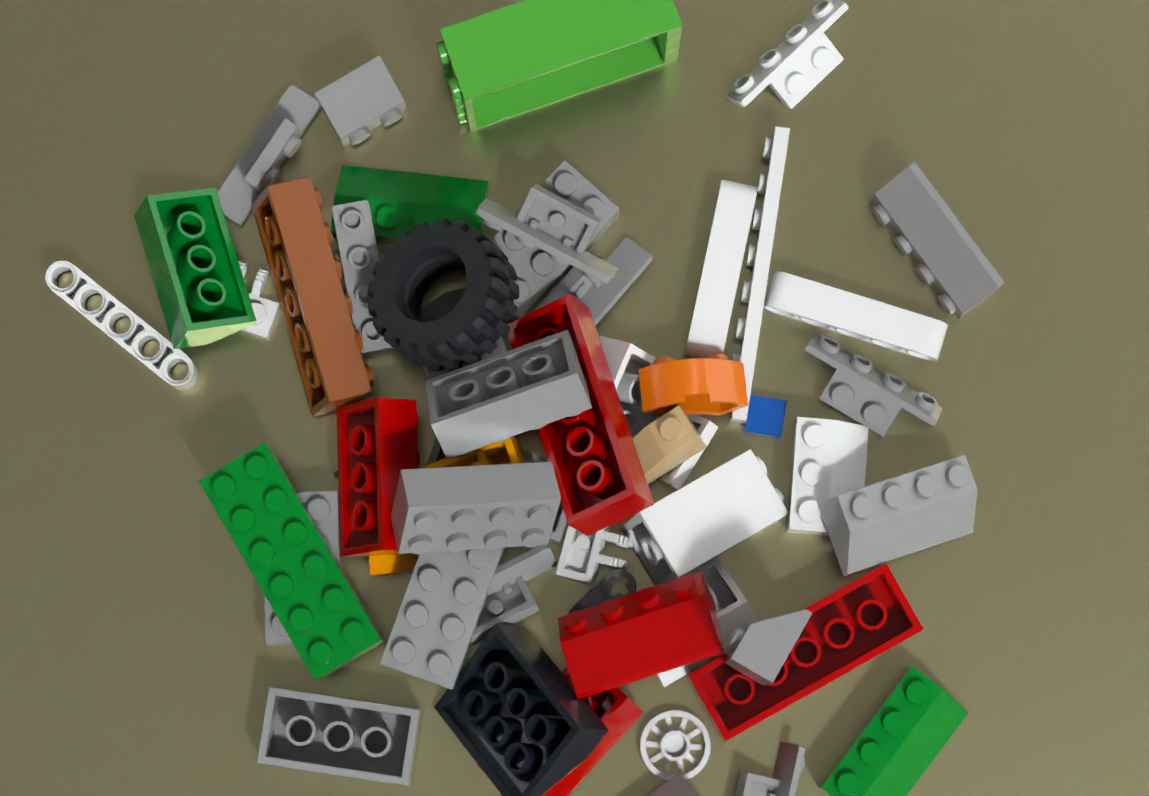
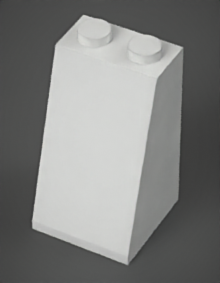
(705, 518)

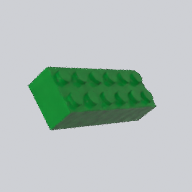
(291, 561)

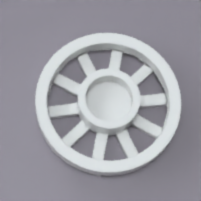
(675, 744)

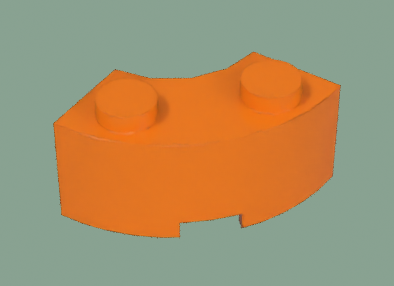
(696, 385)

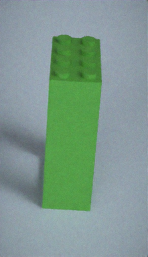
(551, 52)

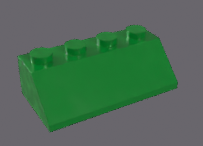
(407, 198)
(194, 266)
(896, 740)

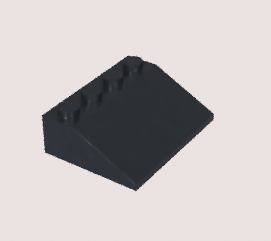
(519, 714)

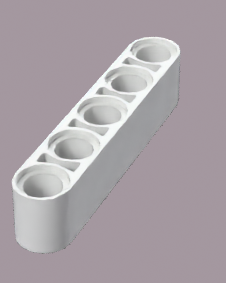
(721, 269)
(112, 310)
(855, 316)

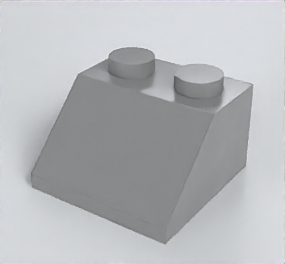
(361, 102)

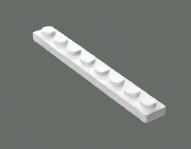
(759, 258)

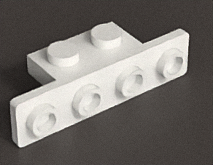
(796, 62)

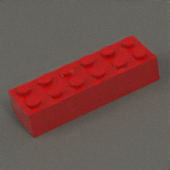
(594, 450)
(837, 638)

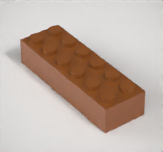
(312, 295)

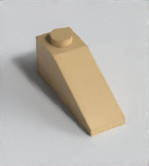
(667, 443)

